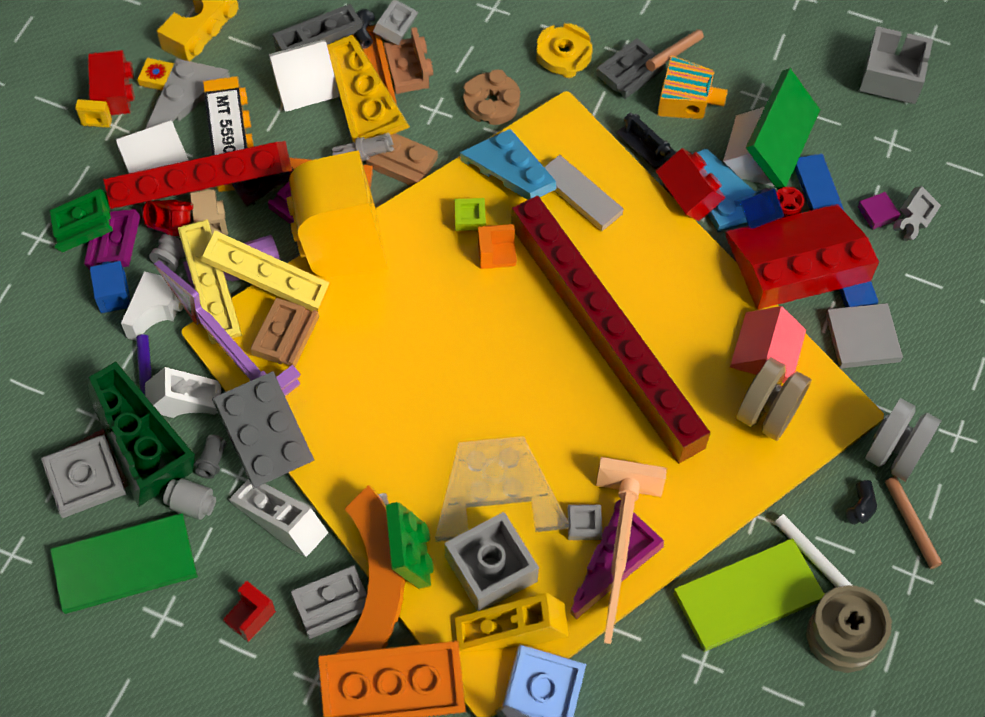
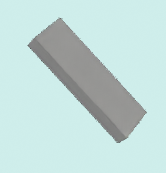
(583, 194)

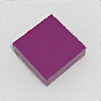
(878, 210)

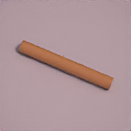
(674, 50)
(913, 522)

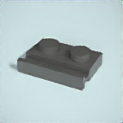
(627, 68)

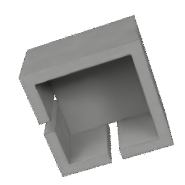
(896, 75)

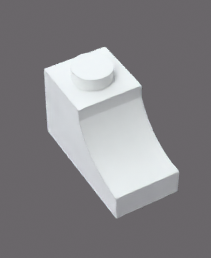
(150, 304)
(181, 393)

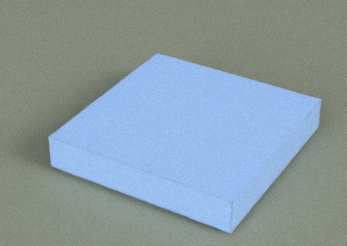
(543, 684)

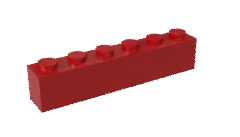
(198, 174)

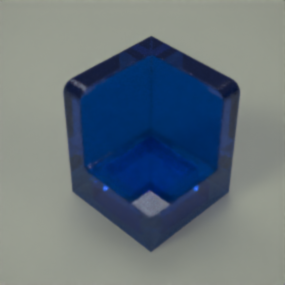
(760, 207)

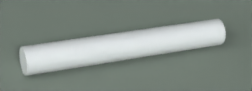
(811, 552)

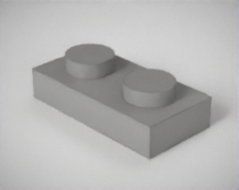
(395, 22)

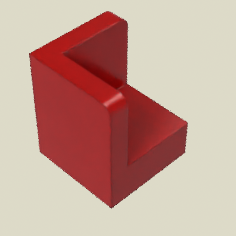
(250, 612)

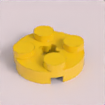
(564, 62)

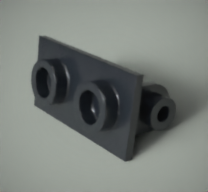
(645, 141)
(254, 189)

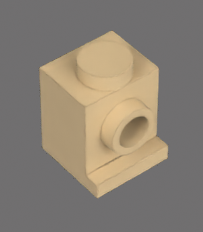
(209, 208)

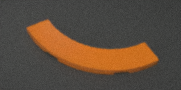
(385, 585)

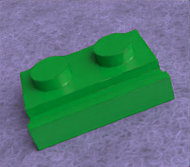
(81, 220)

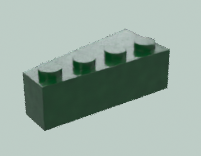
(138, 434)

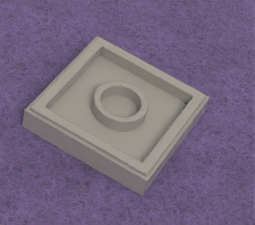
(864, 335)
(83, 476)

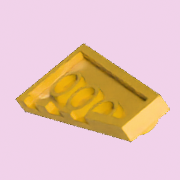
(363, 94)

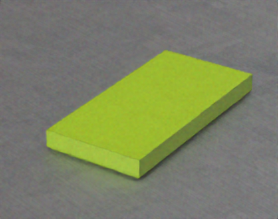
(748, 594)

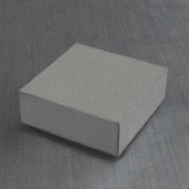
(584, 522)

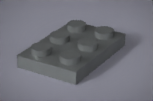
(263, 429)

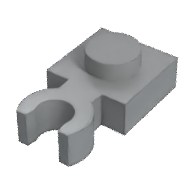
(918, 212)

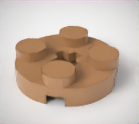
(488, 84)

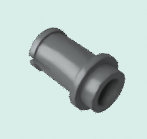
(209, 461)

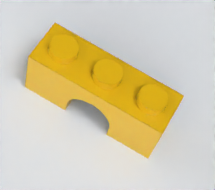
(188, 36)

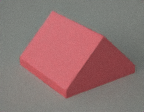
(766, 335)

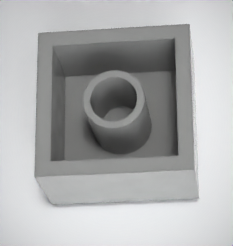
(491, 562)

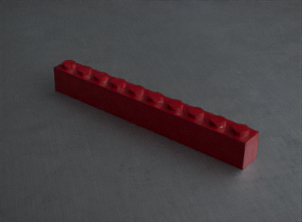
(610, 330)

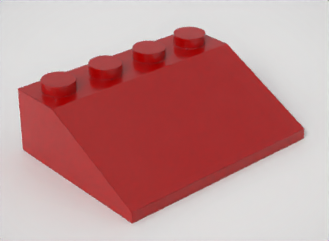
(802, 256)

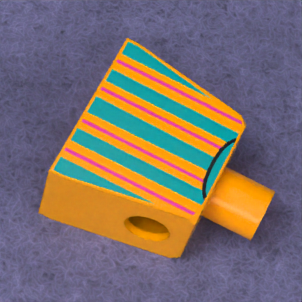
(688, 90)

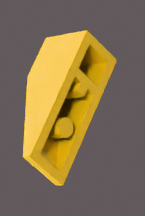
(513, 624)

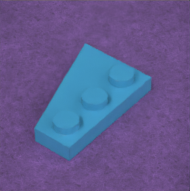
(512, 163)
(726, 213)

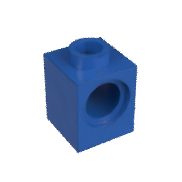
(110, 286)

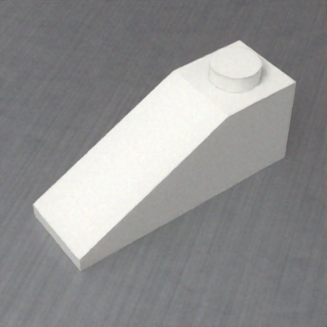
(281, 516)

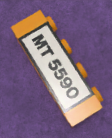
(227, 118)

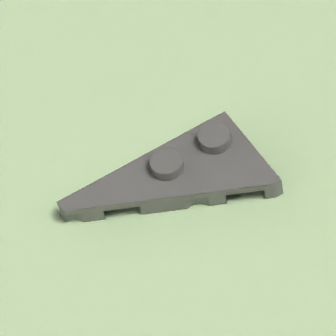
(183, 90)

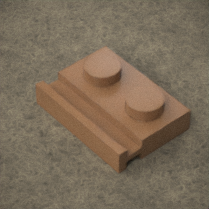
(407, 162)
(284, 332)

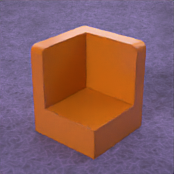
(497, 246)

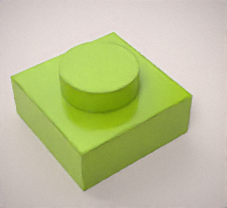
(469, 214)

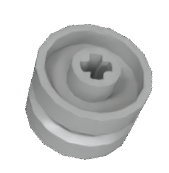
(899, 437)

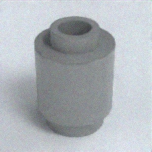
(189, 498)

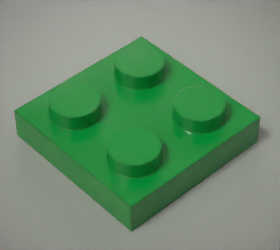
(409, 545)

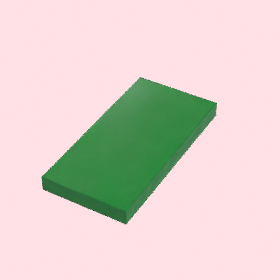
(783, 129)
(123, 563)

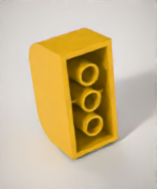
(335, 216)

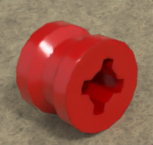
(790, 197)

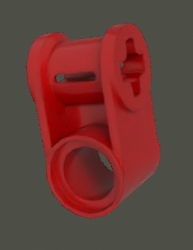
(167, 215)

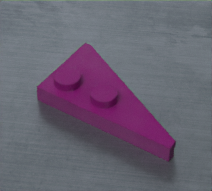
(598, 580)

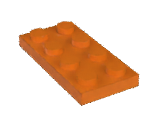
(393, 682)

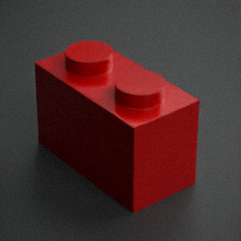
(110, 80)
(691, 184)

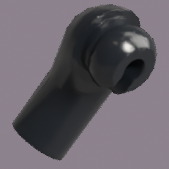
(362, 35)
(865, 507)

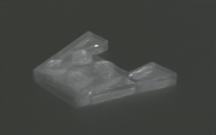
(495, 475)

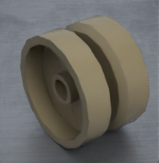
(769, 396)
(848, 628)

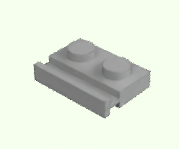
(330, 602)

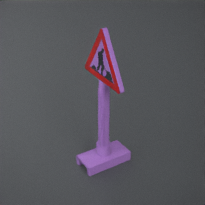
(191, 302)

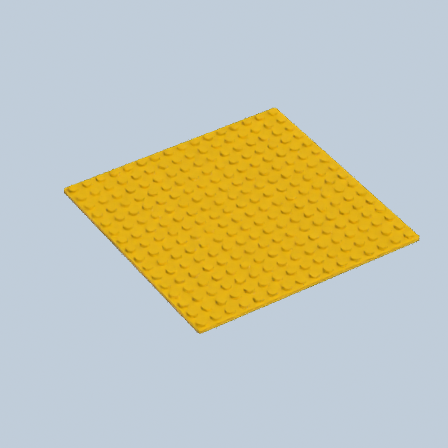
(474, 354)

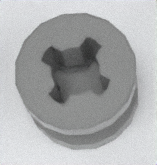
(168, 252)

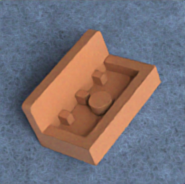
(408, 64)

